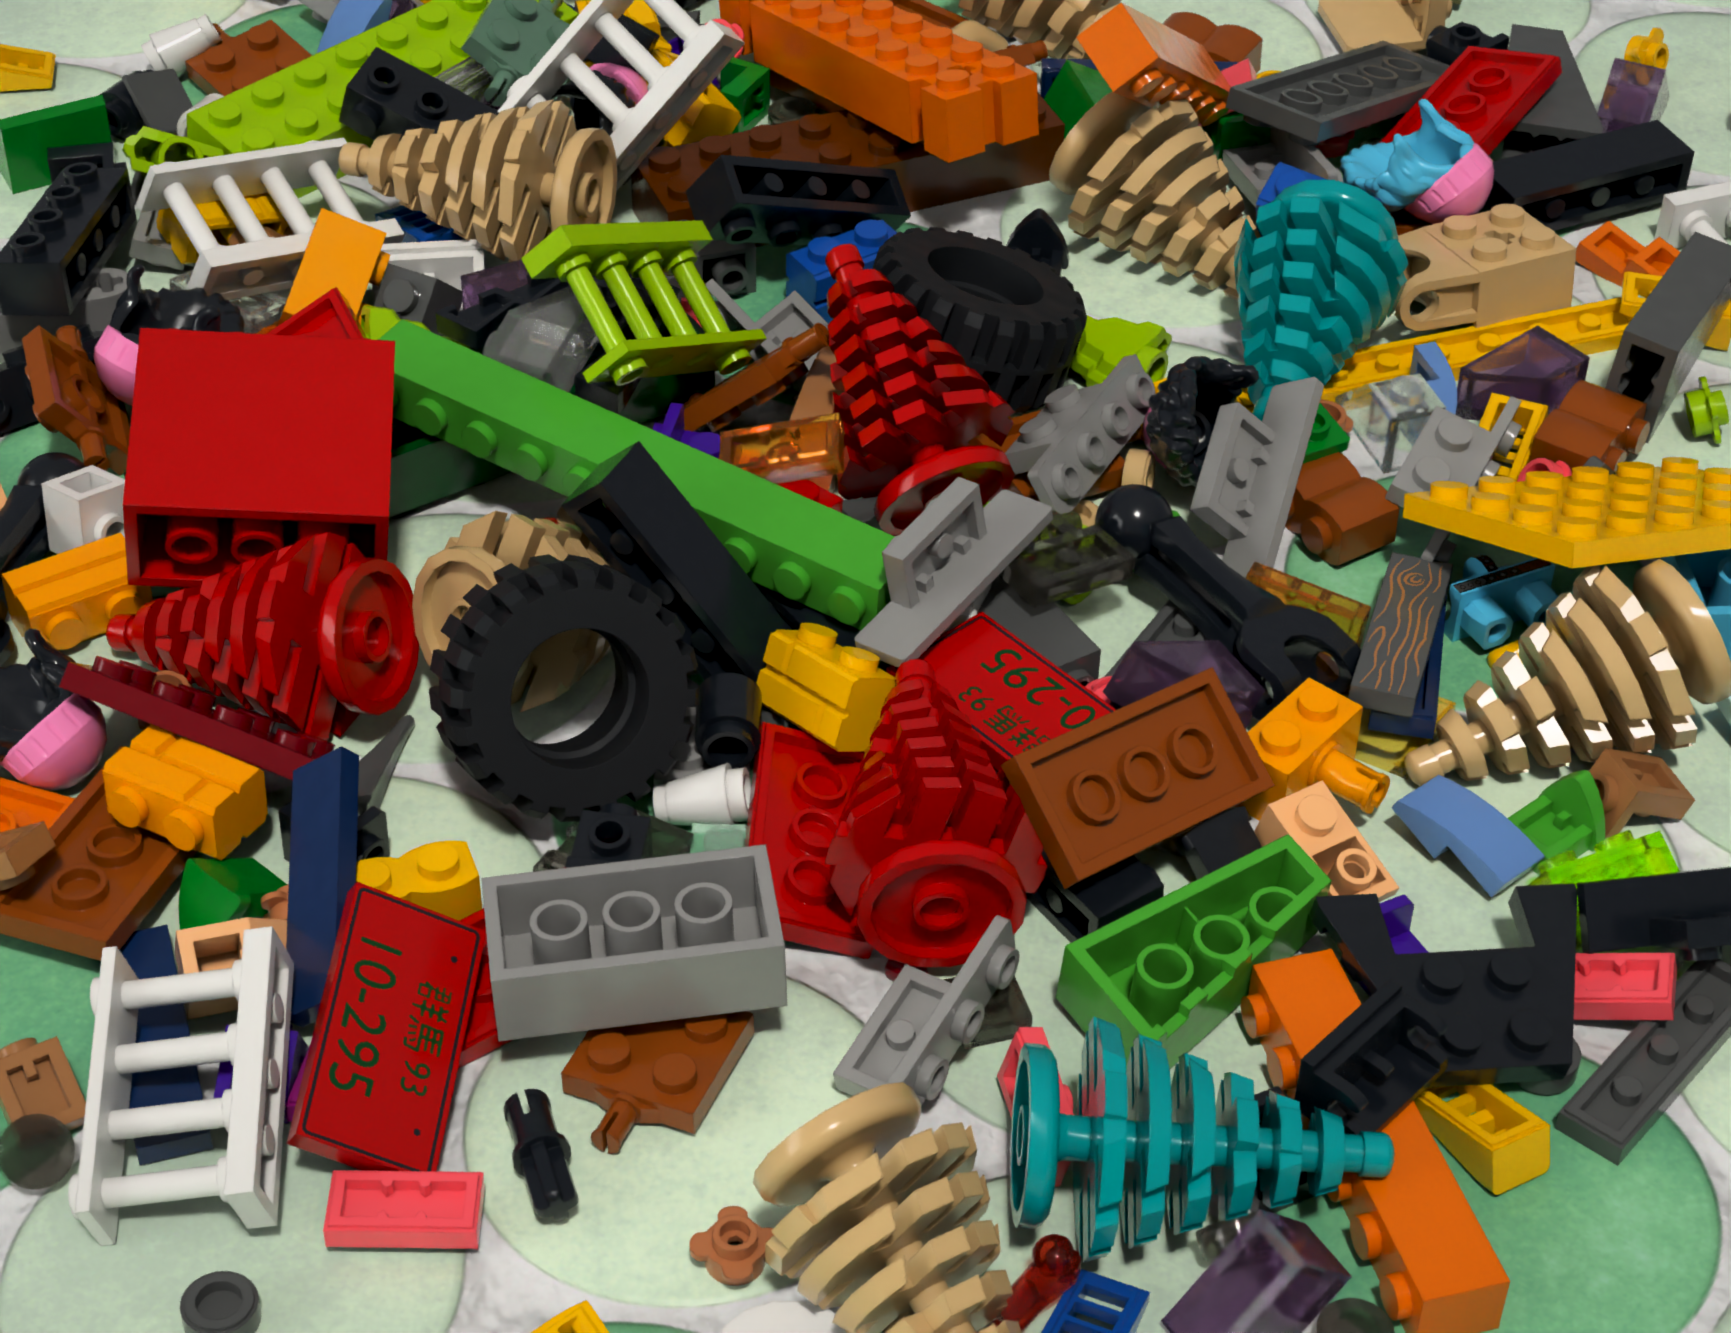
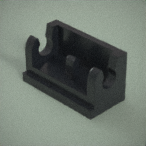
(1373, 1062)

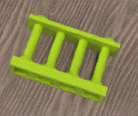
(645, 252)

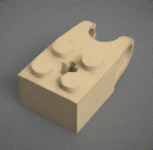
(1484, 270)

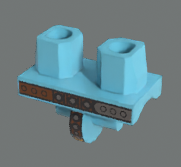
(1495, 597)

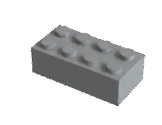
(634, 942)

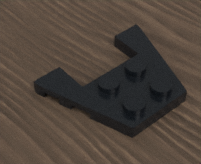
(477, 322)
(1502, 1007)

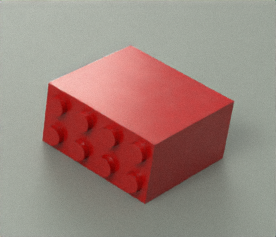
(253, 448)

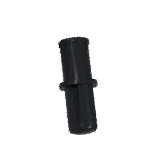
(541, 1155)

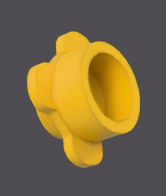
(1648, 49)

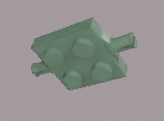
(512, 40)

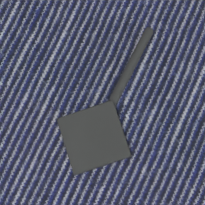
(160, 103)

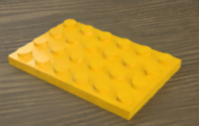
(1590, 514)

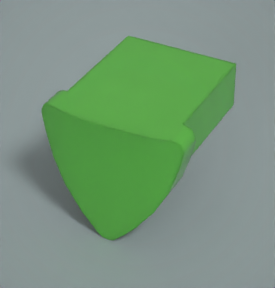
(1564, 816)

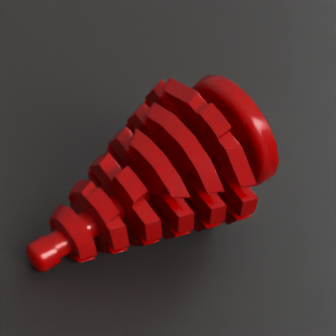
(905, 401)
(290, 634)
(931, 832)

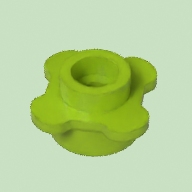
(1706, 411)

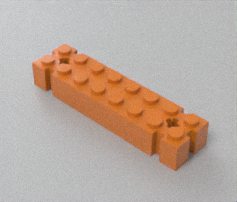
(893, 70)

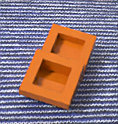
(1613, 252)

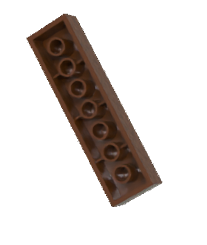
(849, 140)

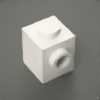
(82, 507)

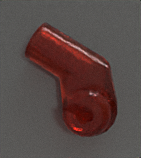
(1044, 1280)

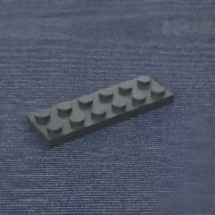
(1337, 92)

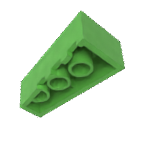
(1191, 953)

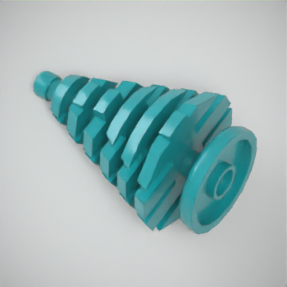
(1314, 282)
(1147, 1134)

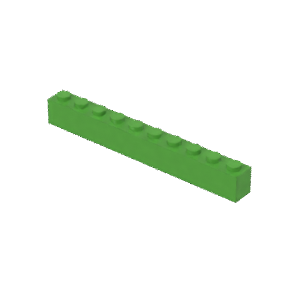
(561, 438)

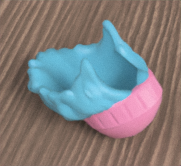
(1426, 172)

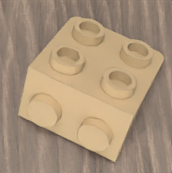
(1394, 21)

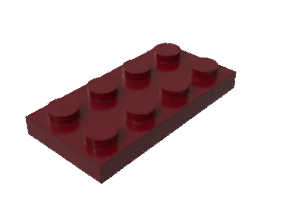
(192, 715)

